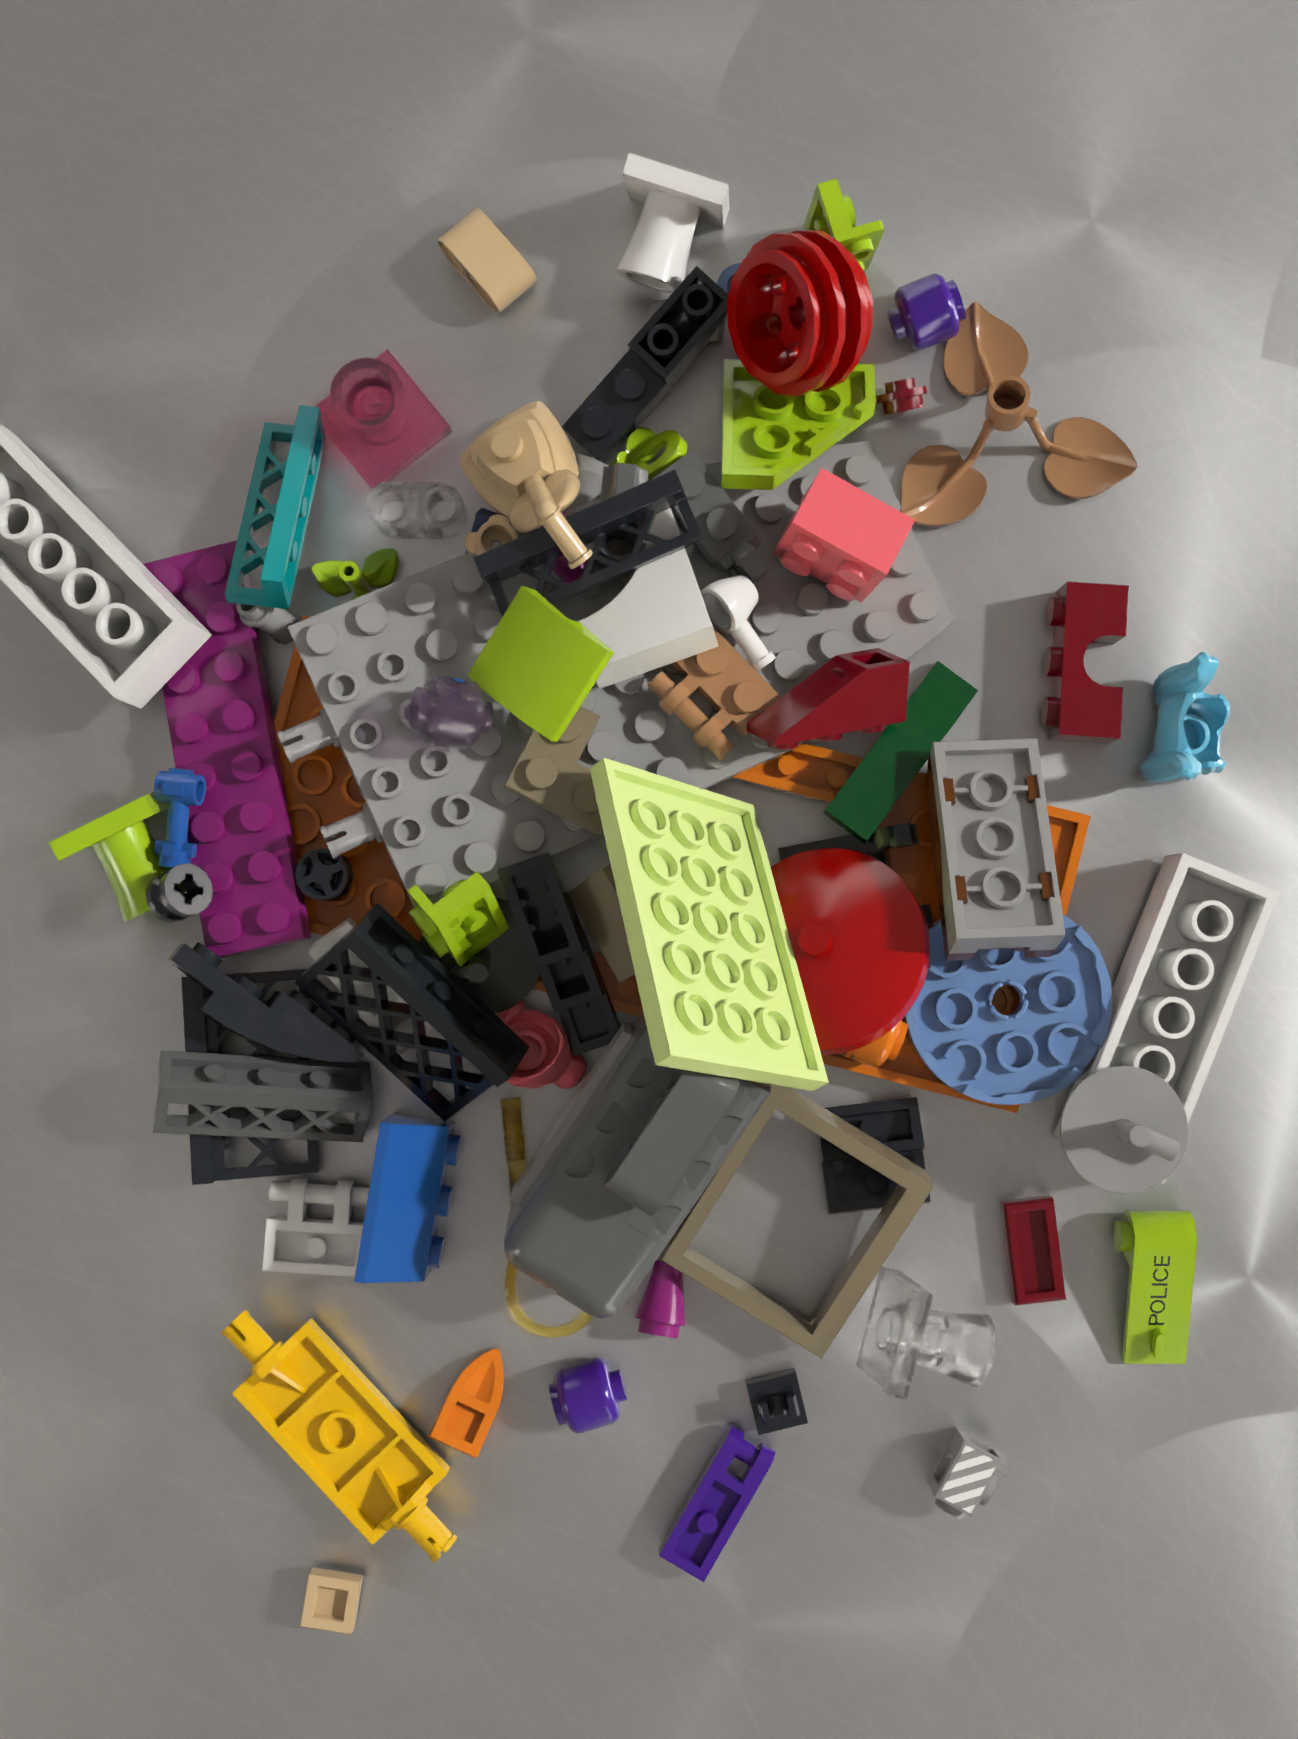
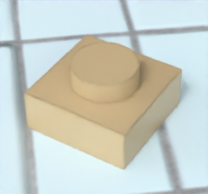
(331, 1600)

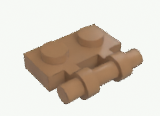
(727, 686)

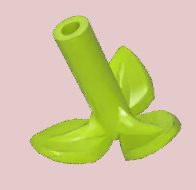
(344, 577)

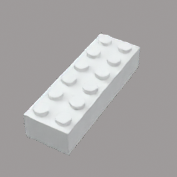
(87, 582)
(1184, 974)

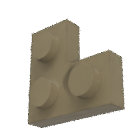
(552, 777)

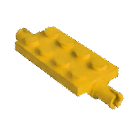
(341, 1432)

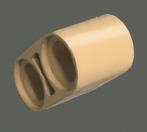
(487, 260)

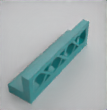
(288, 515)

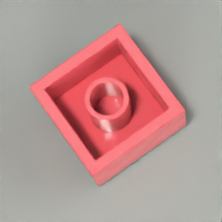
(842, 537)

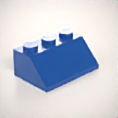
(407, 1199)

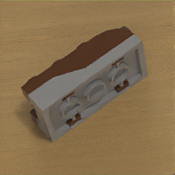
(993, 848)

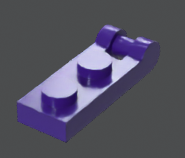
(716, 1505)

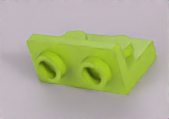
(837, 218)
(461, 920)

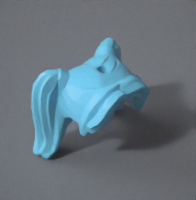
(1187, 723)

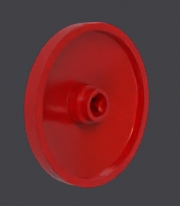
(854, 943)

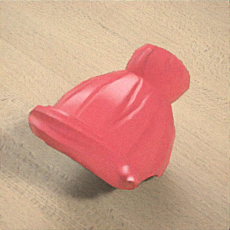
(549, 1052)

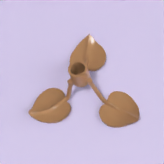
(993, 356)

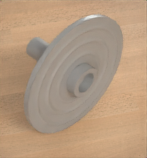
(1123, 1129)

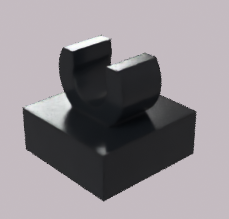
(776, 1401)

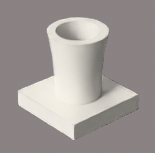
(668, 220)

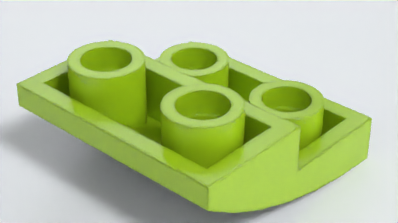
(540, 664)

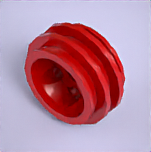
(799, 312)

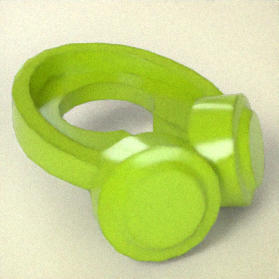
(644, 444)

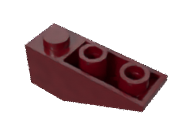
(840, 697)

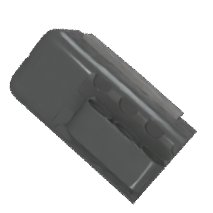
(622, 1171)

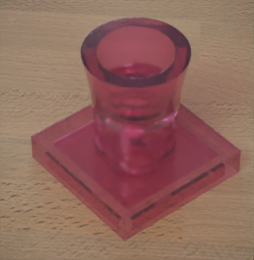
(394, 436)

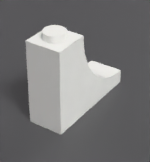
(655, 615)

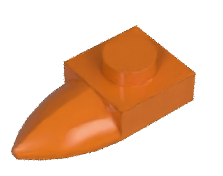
(471, 1405)

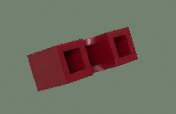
(1078, 705)

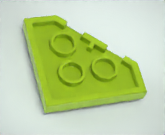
(777, 434)

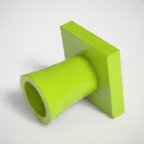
(124, 850)

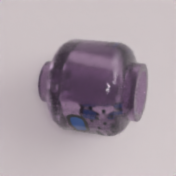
(450, 712)

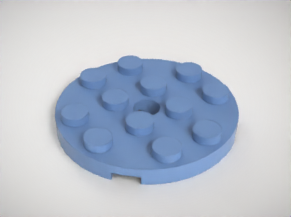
(1021, 1054)

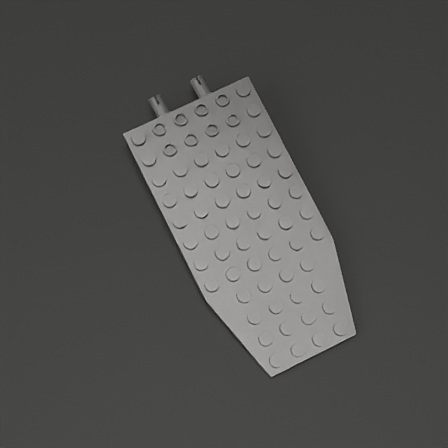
(448, 806)

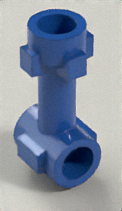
(180, 790)

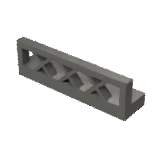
(265, 1088)

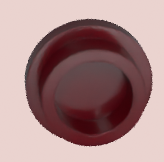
(901, 396)

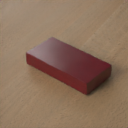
(1032, 1250)

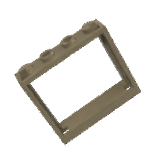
(864, 1264)

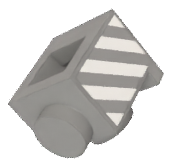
(965, 1474)

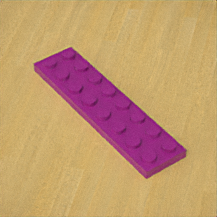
(228, 734)

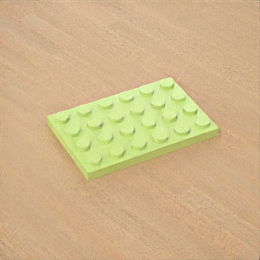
(705, 931)

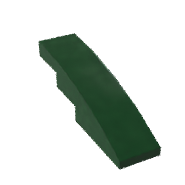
(900, 753)

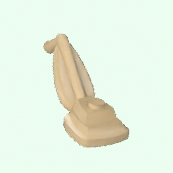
(529, 475)

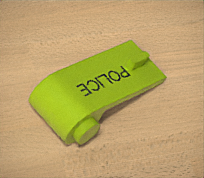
(1160, 1284)

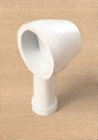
(729, 606)

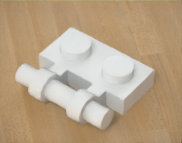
(314, 1245)

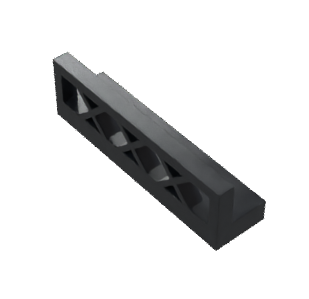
(593, 525)

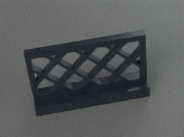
(432, 996)
(208, 1150)

